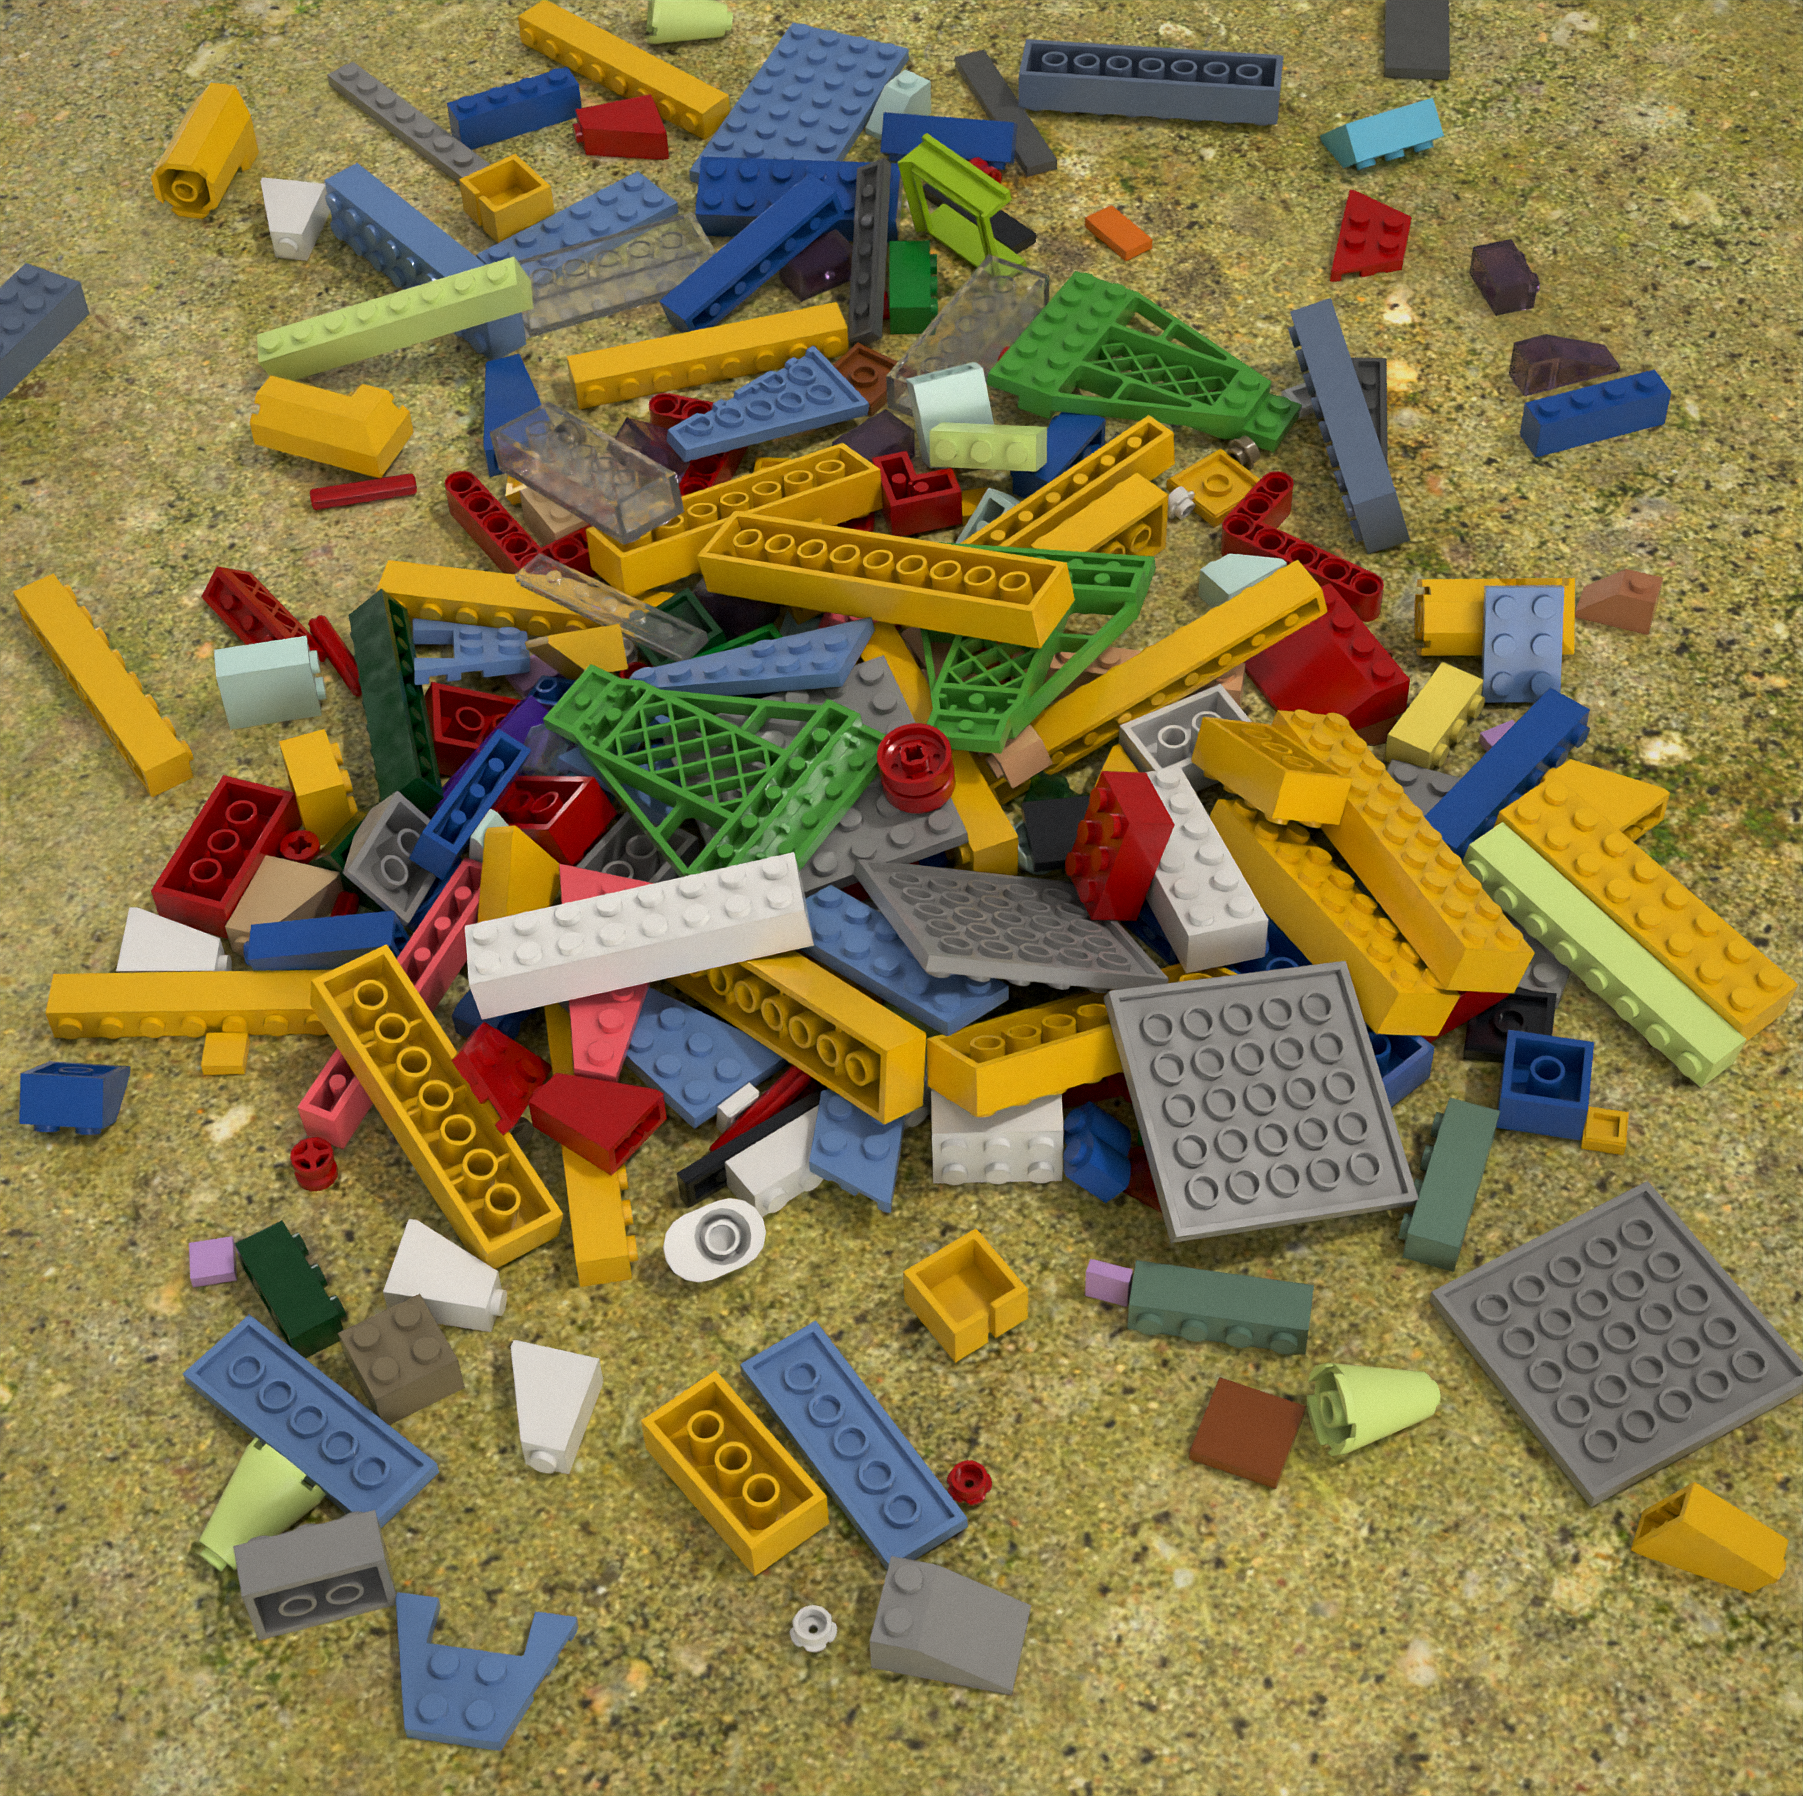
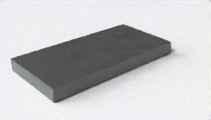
(1417, 39)

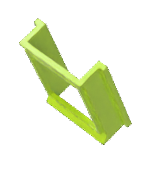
(965, 187)

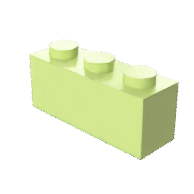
(988, 446)

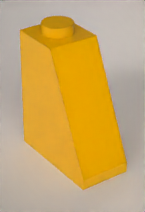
(1623, 801)
(515, 875)
(1711, 1540)

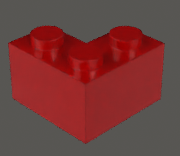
(915, 500)

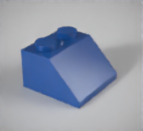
(72, 1096)

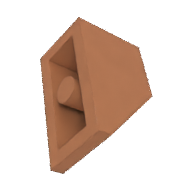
(1622, 601)

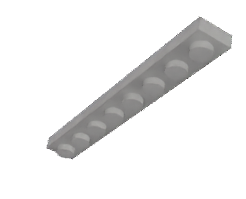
(405, 121)

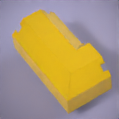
(206, 152)
(334, 428)
(1451, 614)

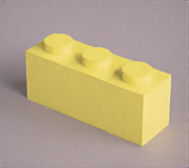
(1436, 718)

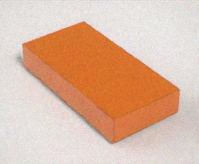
(1118, 233)

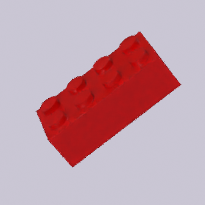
(224, 852)

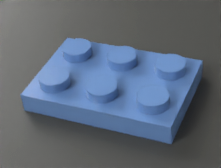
(1521, 642)

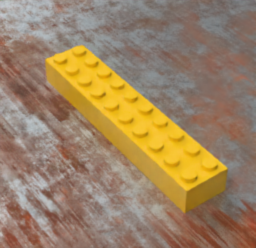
(888, 578)
(1411, 867)

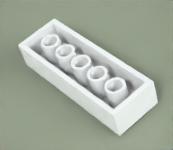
(1199, 888)

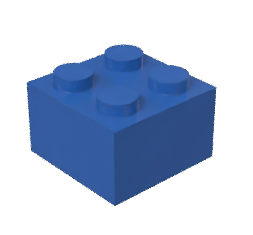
(1545, 1084)

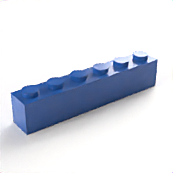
(753, 256)
(1510, 769)

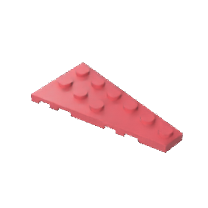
(603, 1021)

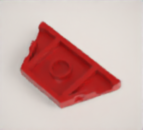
(1370, 238)
(500, 1072)

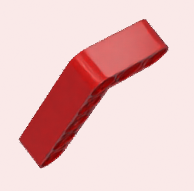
(671, 409)
(1254, 532)
(502, 535)

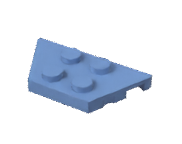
(856, 1149)

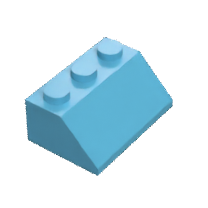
(1384, 135)

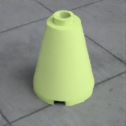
(686, 20)
(1366, 1403)
(259, 1500)

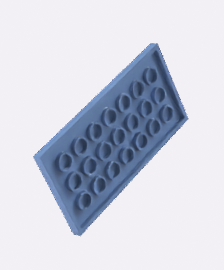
(807, 98)

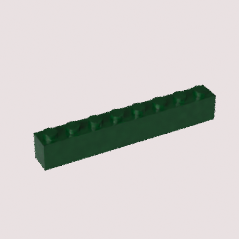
(393, 703)

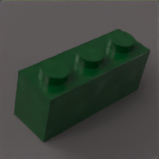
(291, 1289)

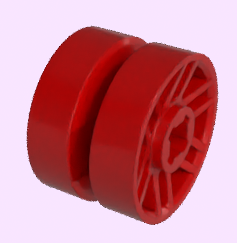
(916, 768)

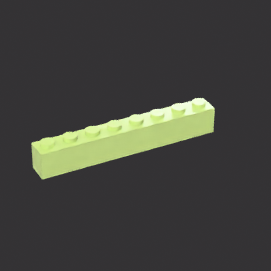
(396, 320)
(1603, 955)

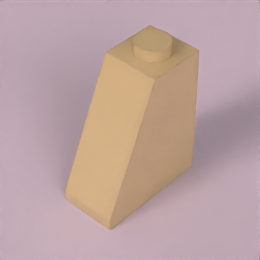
(282, 893)

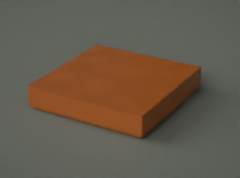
(867, 374)
(1247, 1432)

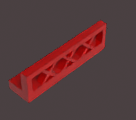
(253, 609)

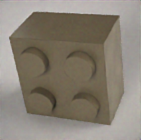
(401, 1360)

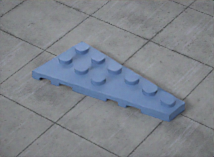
(783, 664)
(694, 1057)

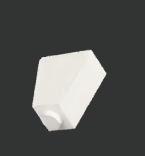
(294, 215)
(167, 946)
(448, 1278)
(553, 1403)

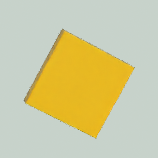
(1217, 485)

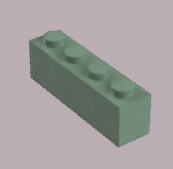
(1450, 1183)
(1220, 1307)

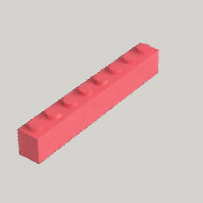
(432, 962)

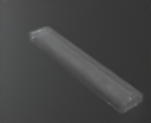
(610, 607)

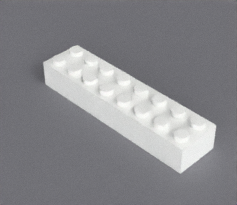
(637, 936)

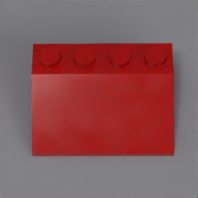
(1332, 669)

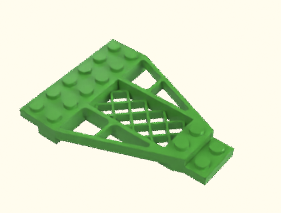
(1089, 324)
(983, 712)
(794, 798)

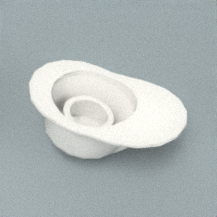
(714, 1240)

